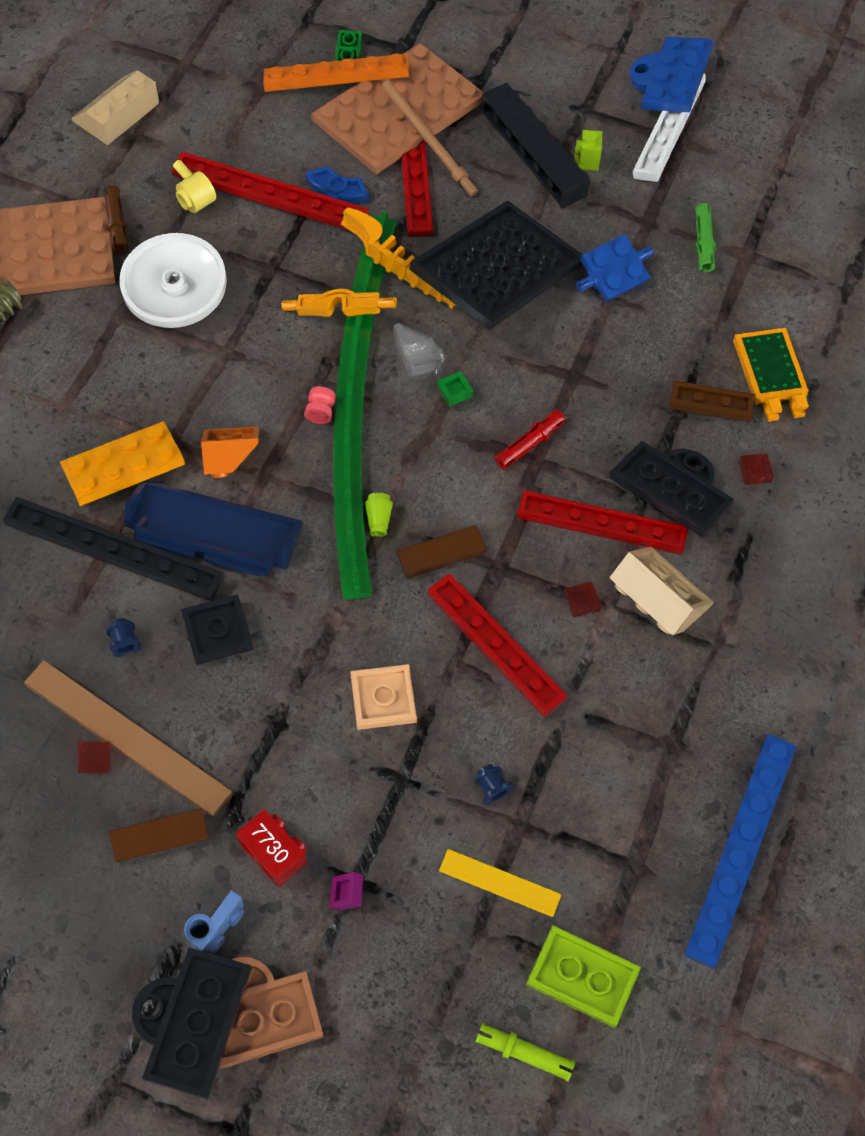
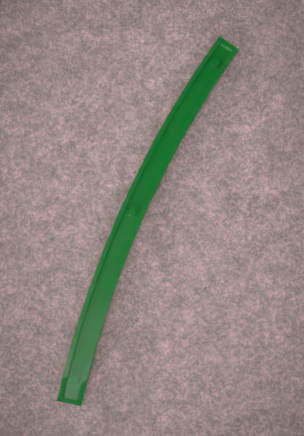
(348, 429)

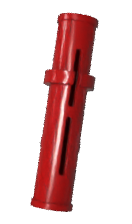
(538, 433)

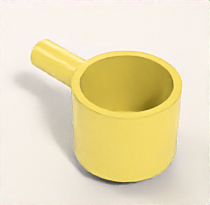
(195, 190)

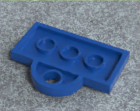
(672, 74)

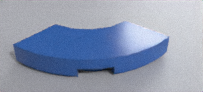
(332, 185)

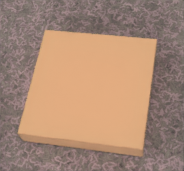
(383, 697)

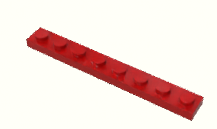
(269, 191)

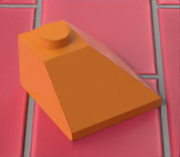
(227, 448)

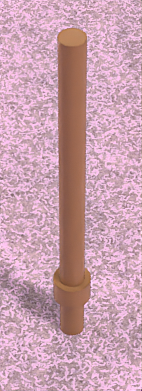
(458, 174)

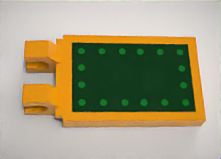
(772, 371)

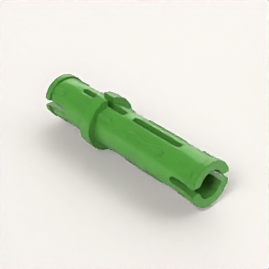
(705, 244)

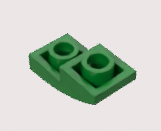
(348, 45)

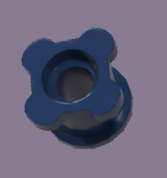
(122, 637)
(492, 783)

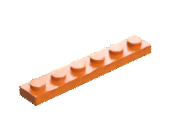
(336, 72)

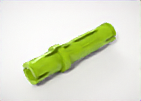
(525, 1051)

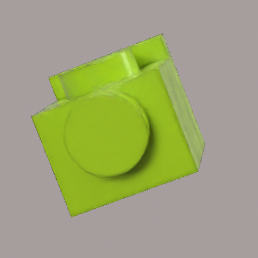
(589, 150)

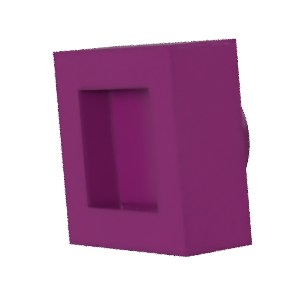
(346, 891)

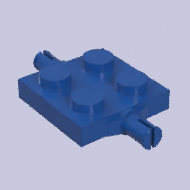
(614, 268)

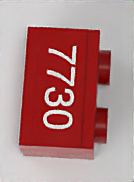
(272, 847)

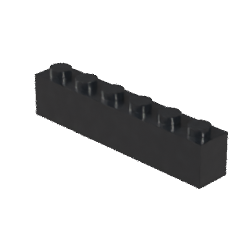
(535, 145)

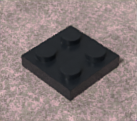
(217, 629)

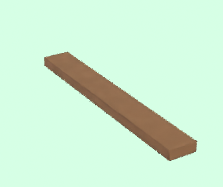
(129, 739)

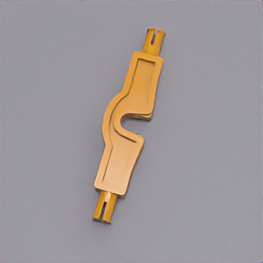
(325, 303)

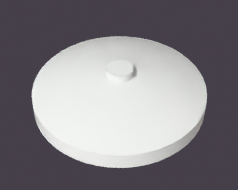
(173, 280)

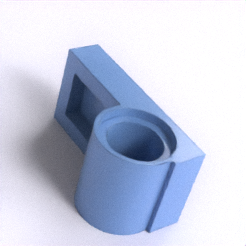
(227, 914)

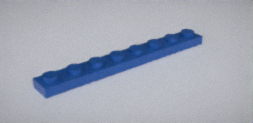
(739, 852)

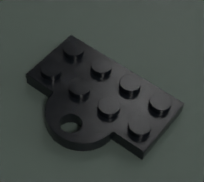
(674, 486)
(191, 1021)

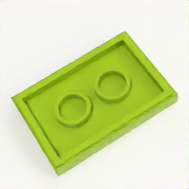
(583, 976)

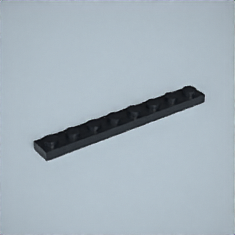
(114, 548)

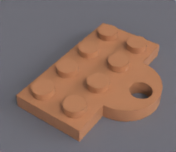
(271, 1015)

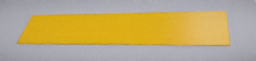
(500, 882)

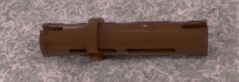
(116, 224)

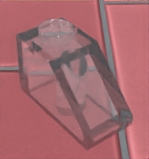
(417, 352)

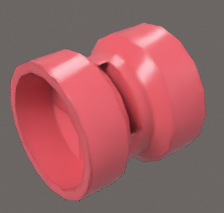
(320, 405)

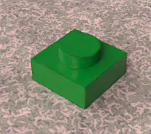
(455, 388)

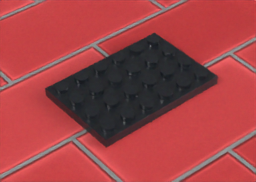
(497, 264)

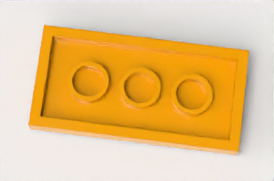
(122, 463)

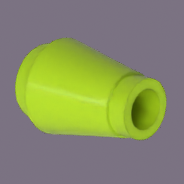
(378, 513)

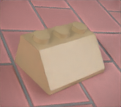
(118, 107)
(660, 590)

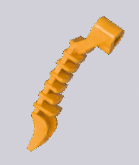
(370, 231)

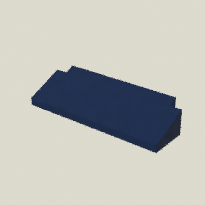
(211, 529)

